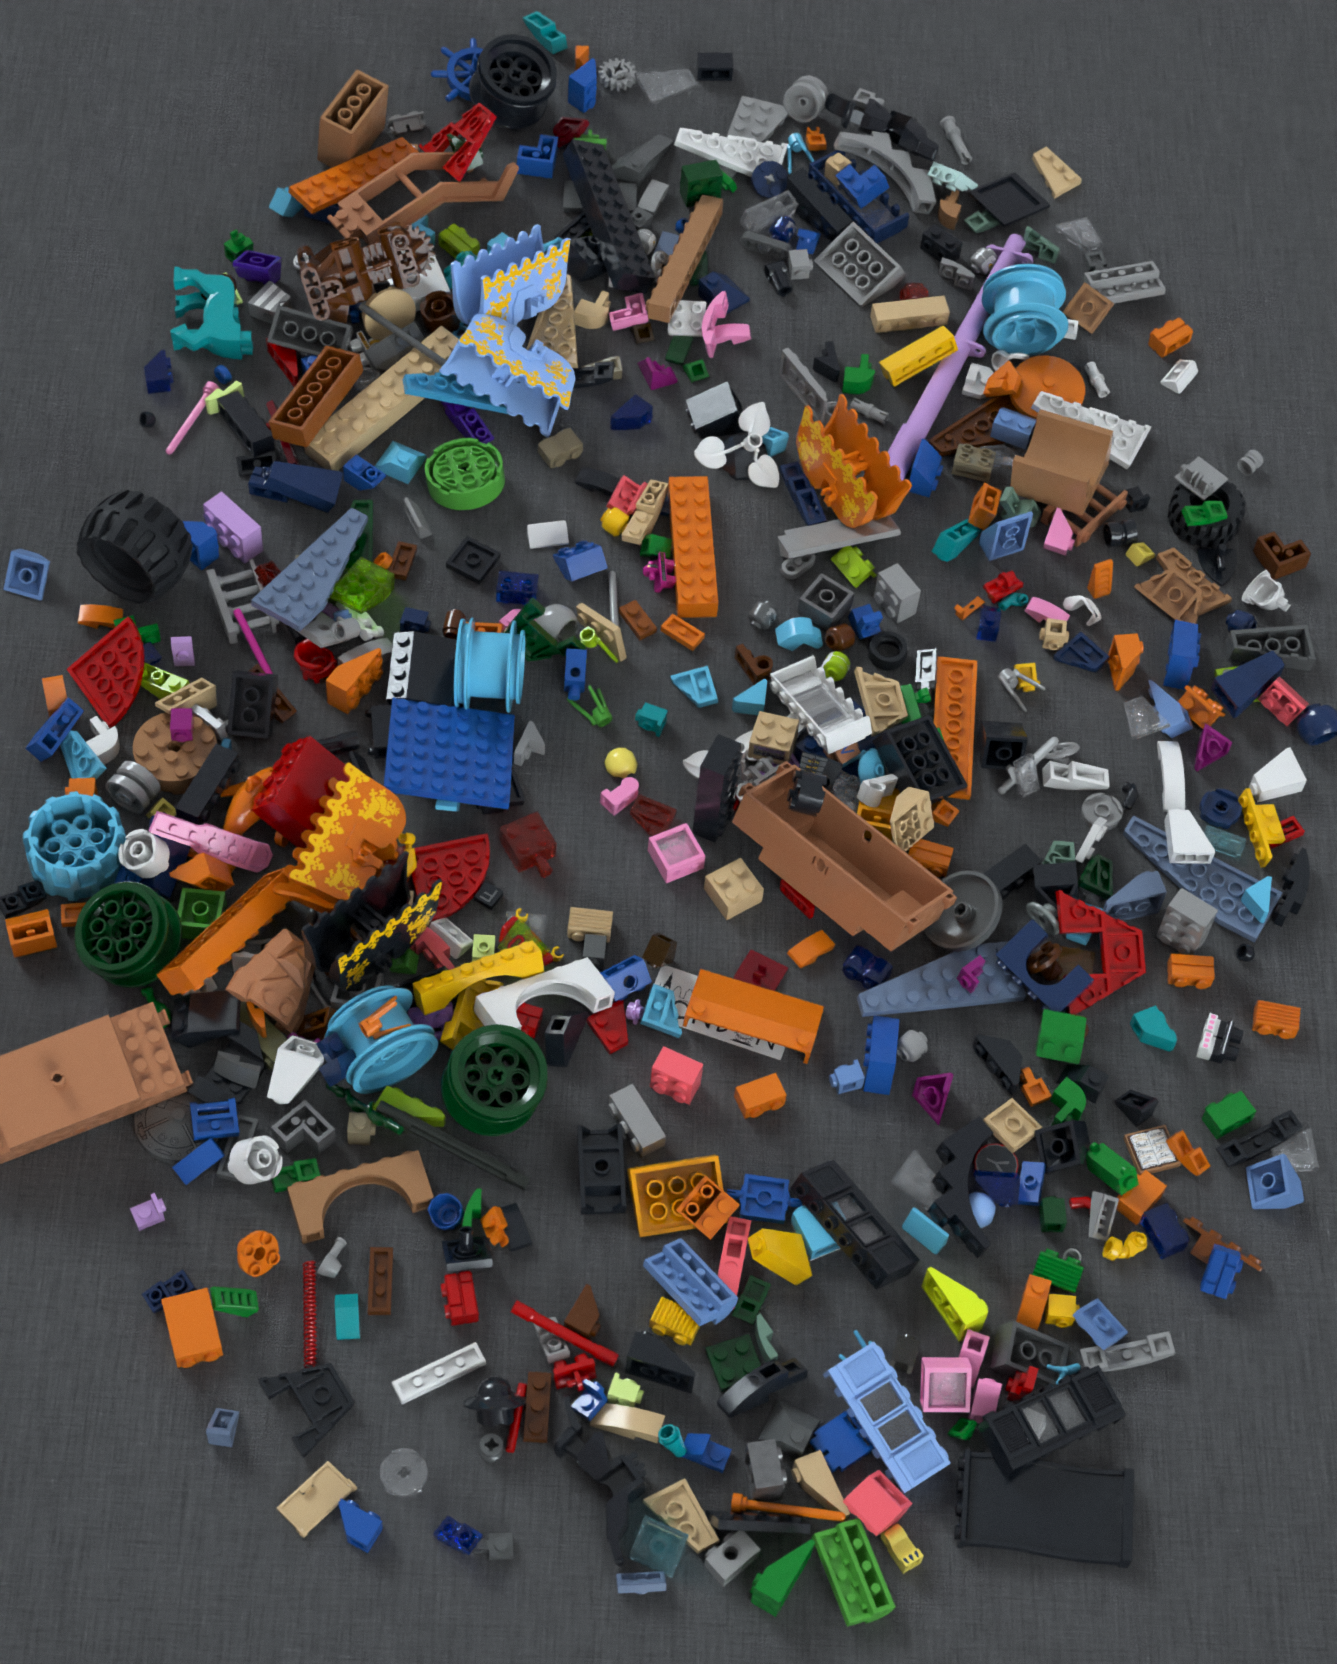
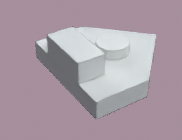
(976, 381)

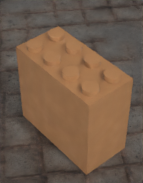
(352, 120)

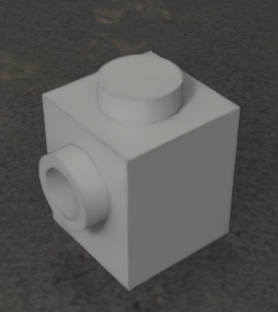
(799, 264)

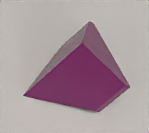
(656, 374)
(1210, 747)
(932, 1093)

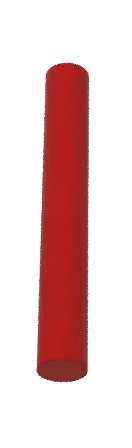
(514, 1427)

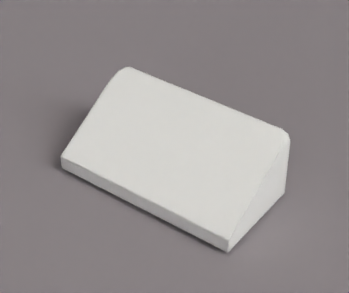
(1180, 375)
(547, 534)
(453, 936)

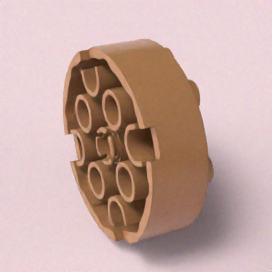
(172, 761)

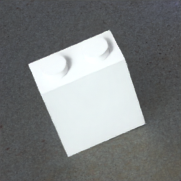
(293, 1068)

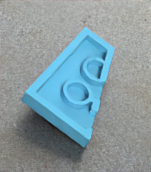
(80, 758)

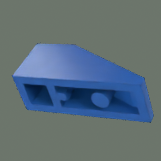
(54, 730)

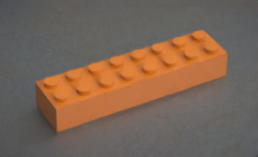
(692, 547)
(225, 936)

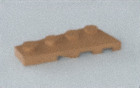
(1212, 597)

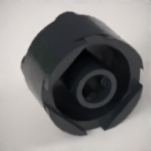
(807, 792)

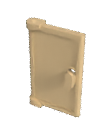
(308, 1509)

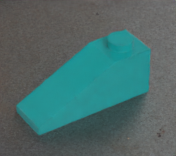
(955, 540)

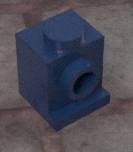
(415, 621)

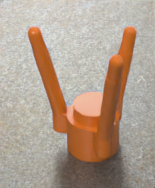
(372, 1024)

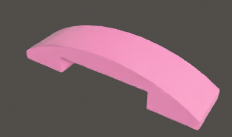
(716, 309)

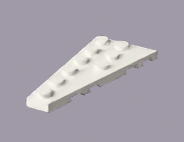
(732, 151)
(1126, 434)

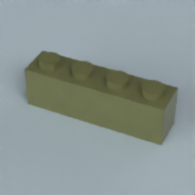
(269, 1044)

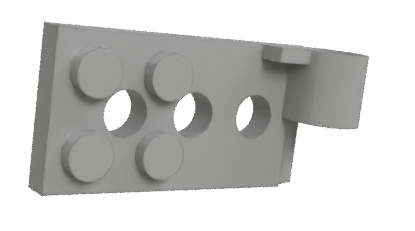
(805, 386)
(327, 632)

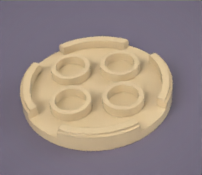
(394, 306)

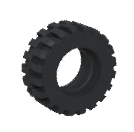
(1212, 533)

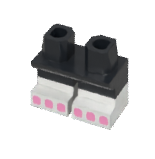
(1215, 1040)

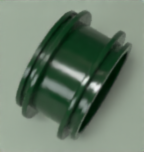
(104, 916)

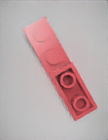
(433, 949)
(734, 1252)

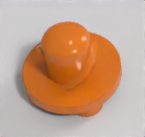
(258, 1253)

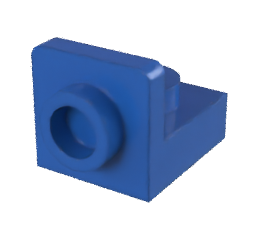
(590, 1401)

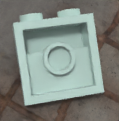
(951, 178)

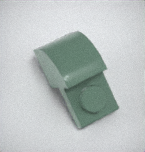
(1014, 506)

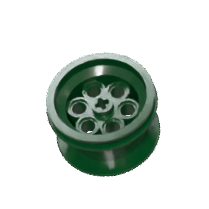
(526, 1064)

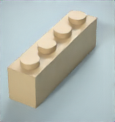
(909, 314)

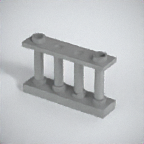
(221, 598)

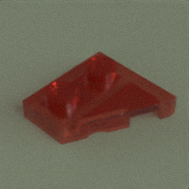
(267, 572)

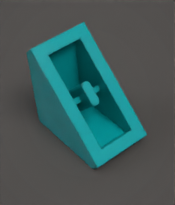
(347, 1316)

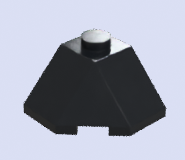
(737, 460)

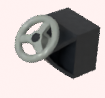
(1048, 880)

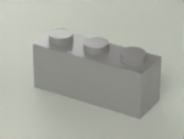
(636, 1120)

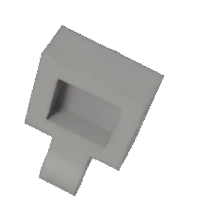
(862, 97)

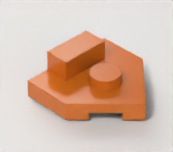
(1003, 381)

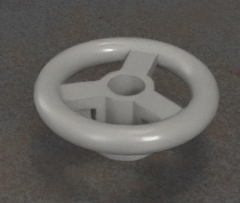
(1062, 752)

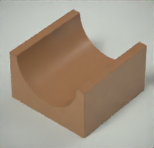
(1062, 462)

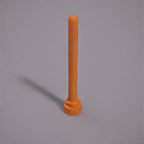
(741, 1503)

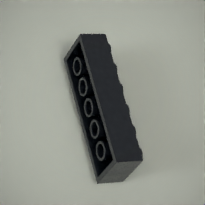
(717, 788)

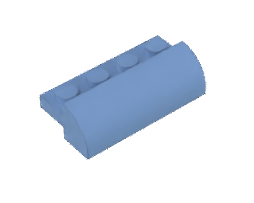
(691, 1283)

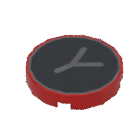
(995, 1158)

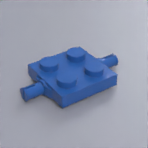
(764, 1198)

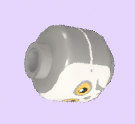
(648, 240)
(983, 260)

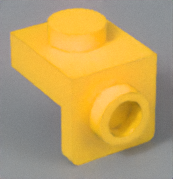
(1028, 670)

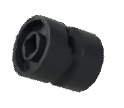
(1118, 533)

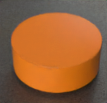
(383, 560)
(280, 840)

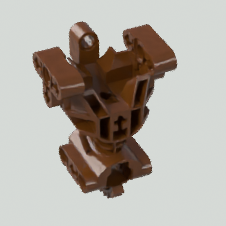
(348, 272)

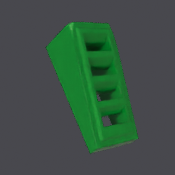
(242, 1301)

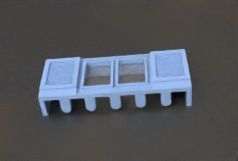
(888, 1417)

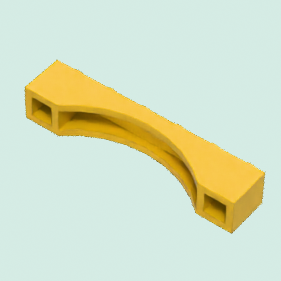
(438, 990)

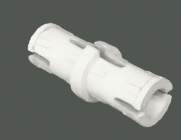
(1096, 379)

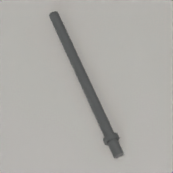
(402, 334)

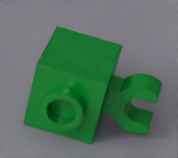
(237, 245)

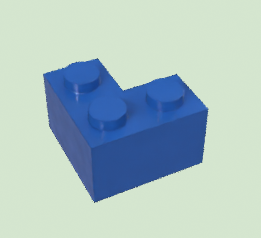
(538, 160)
(863, 187)

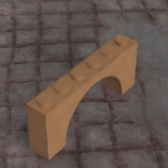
(401, 1173)

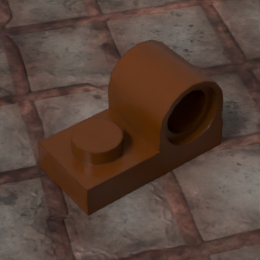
(752, 666)

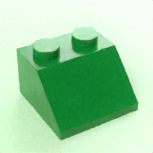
(1061, 1036)

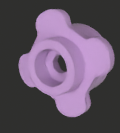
(634, 1011)

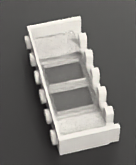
(820, 705)

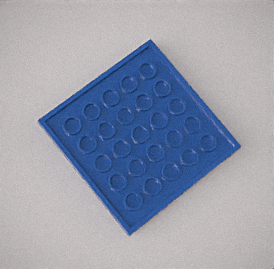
(449, 753)

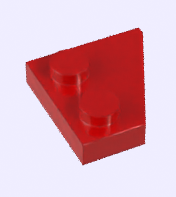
(610, 1027)

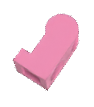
(620, 796)

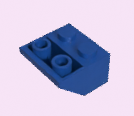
(580, 560)

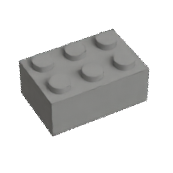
(1186, 923)

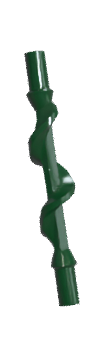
(358, 1106)

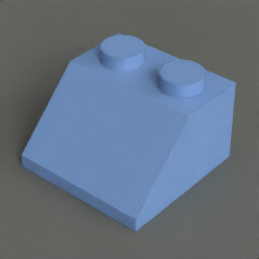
(1013, 428)

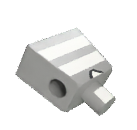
(265, 302)

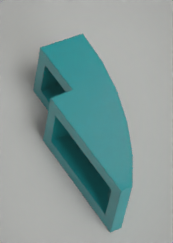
(546, 32)

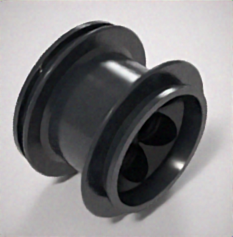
(514, 80)

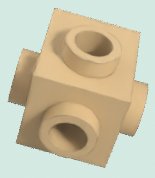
(1054, 634)

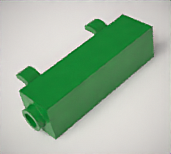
(912, 700)

